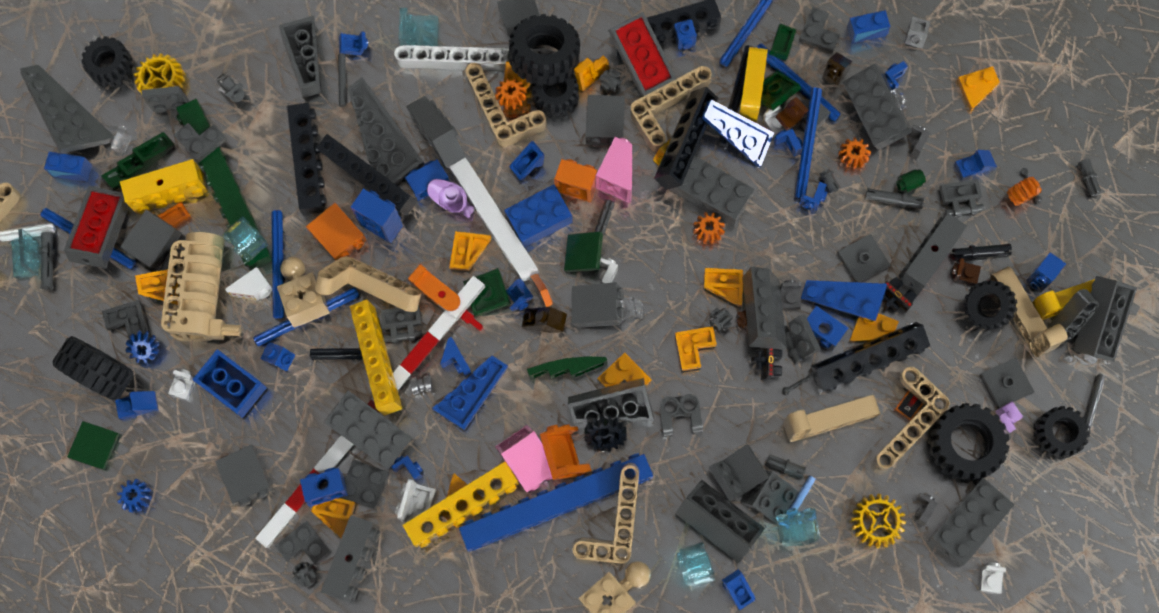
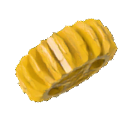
(161, 67)
(888, 507)

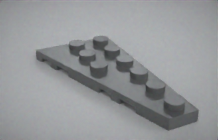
(64, 116)
(382, 138)

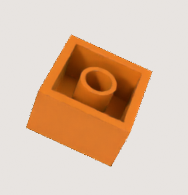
(576, 180)

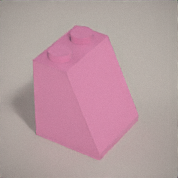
(616, 170)
(525, 458)

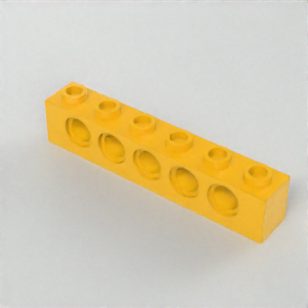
(375, 357)
(414, 527)

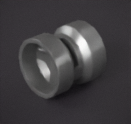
(422, 383)

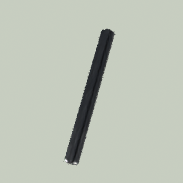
(737, 90)

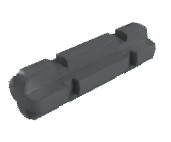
(604, 216)

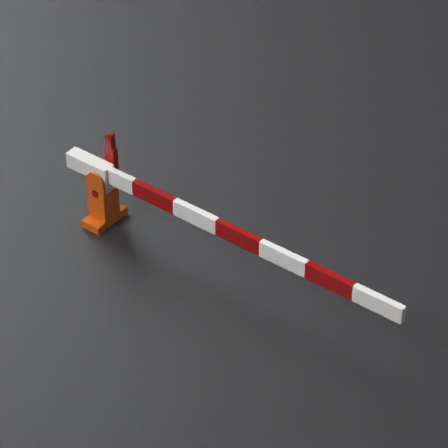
(454, 307)

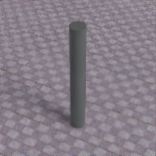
(342, 79)
(1094, 400)

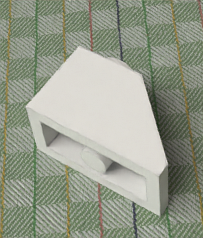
(250, 286)

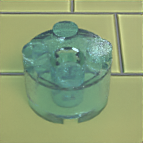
(245, 238)
(798, 526)
(696, 564)

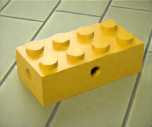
(164, 186)

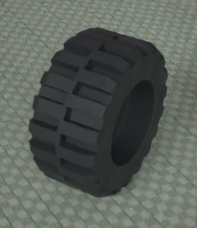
(541, 67)
(92, 368)
(989, 428)

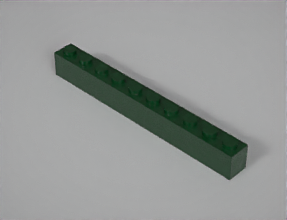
(221, 178)

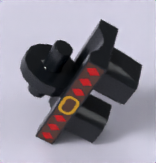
(895, 298)
(765, 363)

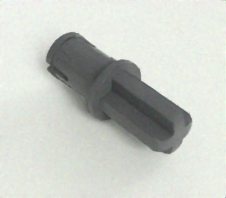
(1089, 177)
(785, 466)

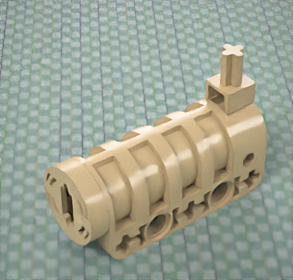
(197, 290)

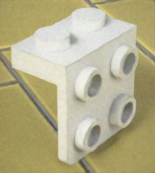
(415, 501)

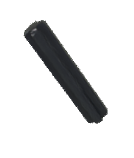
(335, 353)

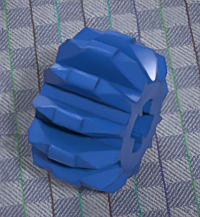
(136, 351)
(136, 502)

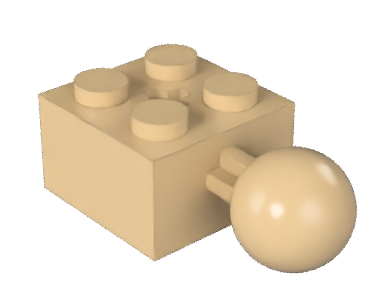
(299, 294)
(636, 575)

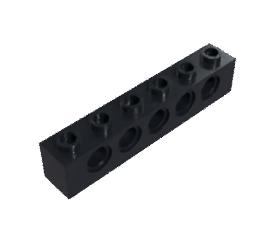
(706, 9)
(296, 115)
(684, 140)
(366, 174)
(917, 343)

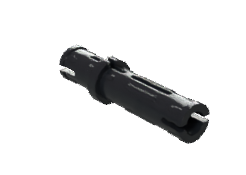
(982, 251)

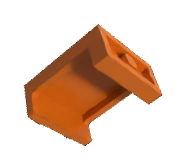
(336, 232)
(562, 453)

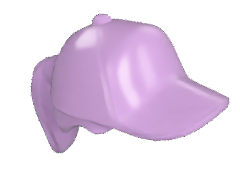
(450, 196)

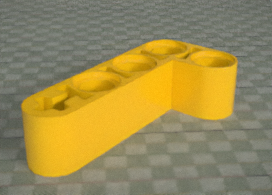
(753, 83)
(1052, 303)

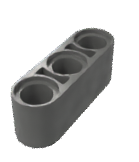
(1076, 313)

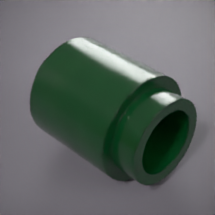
(910, 181)

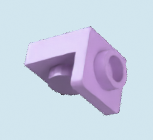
(1009, 415)

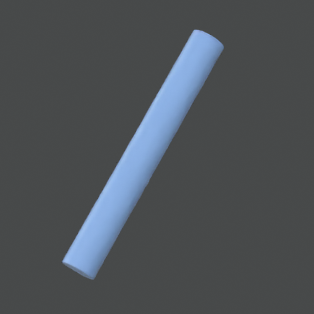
(803, 492)

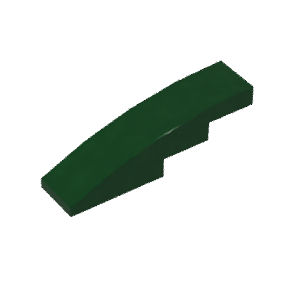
(139, 161)
(574, 366)

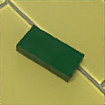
(782, 41)

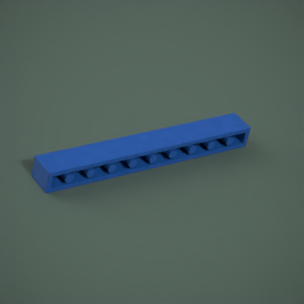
(551, 504)

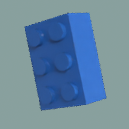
(377, 215)
(538, 216)
(229, 383)

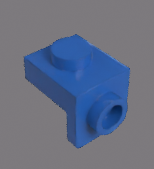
(685, 34)
(353, 43)
(894, 72)
(794, 143)
(813, 203)
(519, 294)
(277, 356)
(413, 468)

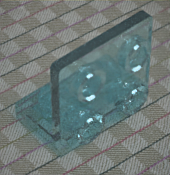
(418, 29)
(25, 255)

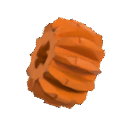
(511, 87)
(853, 159)
(1024, 191)
(717, 228)

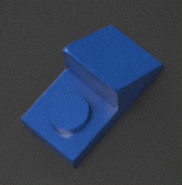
(527, 161)
(976, 164)
(453, 354)
(136, 404)
(738, 589)

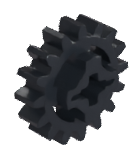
(605, 433)

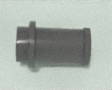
(829, 179)

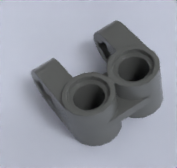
(680, 410)

